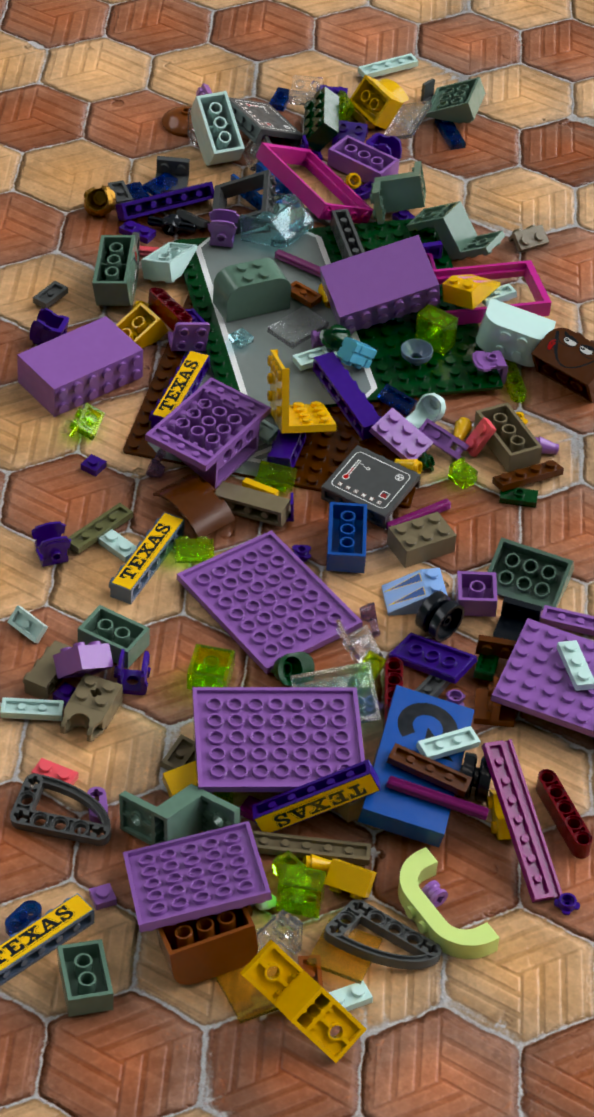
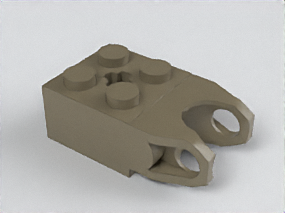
(92, 706)

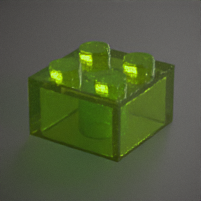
(436, 328)
(210, 667)
(301, 890)

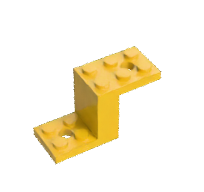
(303, 1001)

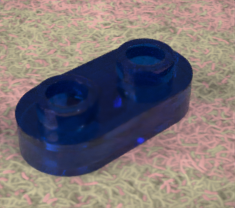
(20, 916)

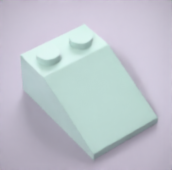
(168, 262)

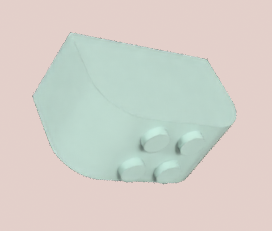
(216, 128)
(512, 331)

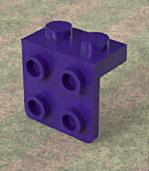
(356, 130)

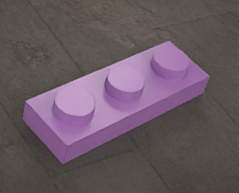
(568, 620)

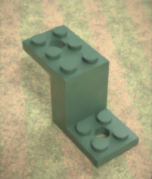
(398, 192)
(456, 231)
(177, 817)

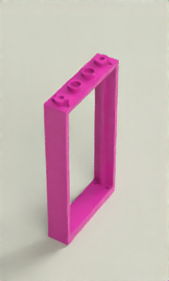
(277, 157)
(497, 271)

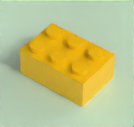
(375, 102)

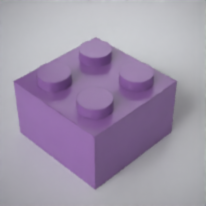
(477, 593)
(83, 659)

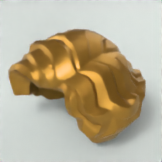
(99, 201)

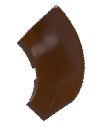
(197, 504)

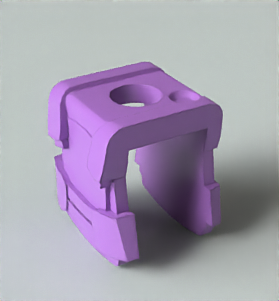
(222, 227)
(491, 360)

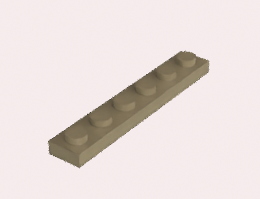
(278, 844)

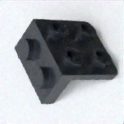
(514, 616)

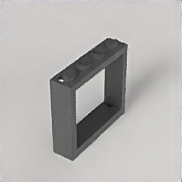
(245, 184)

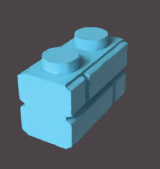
(356, 353)

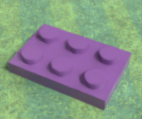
(400, 436)

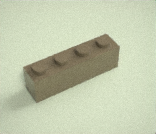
(255, 503)

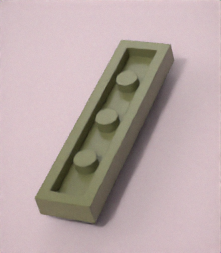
(91, 532)

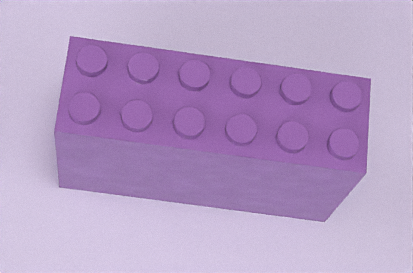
(380, 284)
(80, 366)

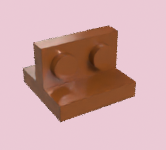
(490, 712)

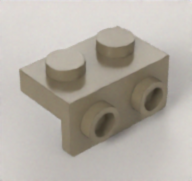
(529, 238)

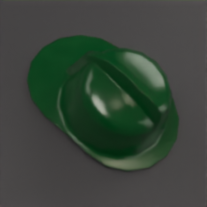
(334, 336)
(292, 664)

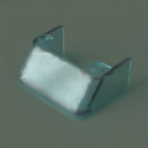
(280, 228)

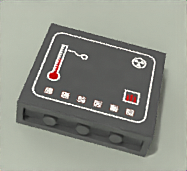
(262, 119)
(370, 481)

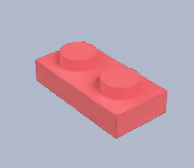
(480, 436)
(56, 771)

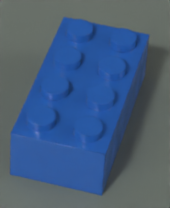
(346, 537)

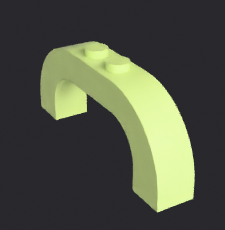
(454, 942)

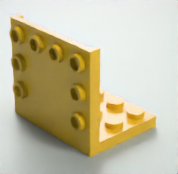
(295, 417)

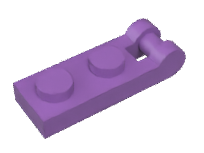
(443, 439)

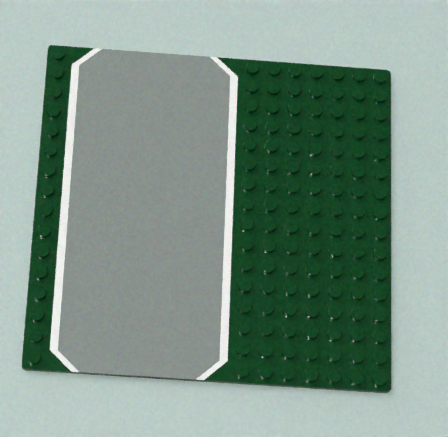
(248, 367)

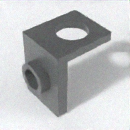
(427, 90)

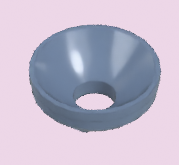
(418, 348)

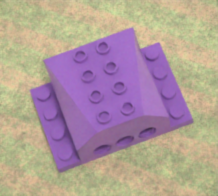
(212, 430)

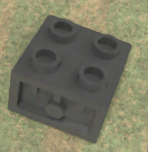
(176, 167)

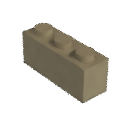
(43, 677)

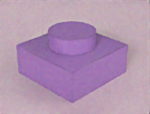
(102, 896)

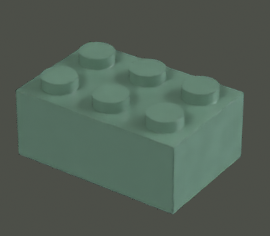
(116, 630)
(85, 977)

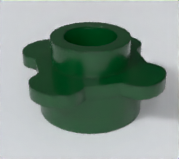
(427, 461)

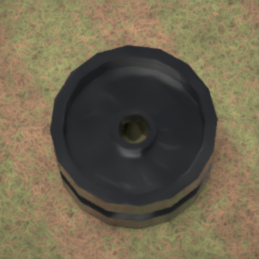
(439, 616)
(480, 777)

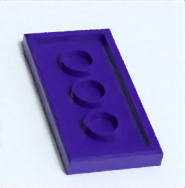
(433, 658)

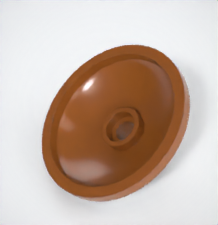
(176, 121)

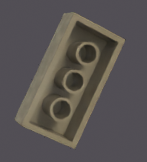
(512, 441)

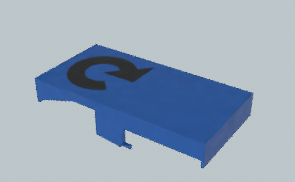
(411, 719)

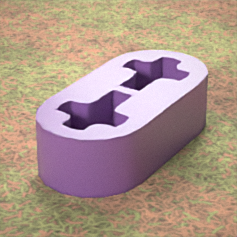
(100, 792)

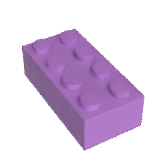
(358, 157)

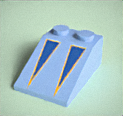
(410, 591)

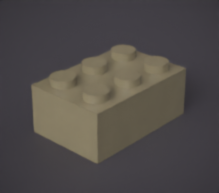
(421, 539)

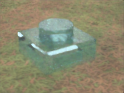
(241, 338)

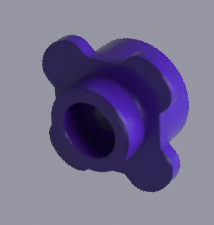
(302, 551)
(570, 900)

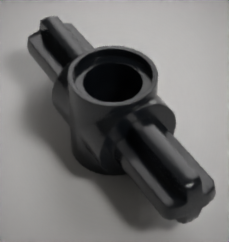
(171, 224)

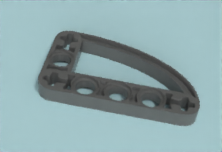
(31, 814)
(361, 913)

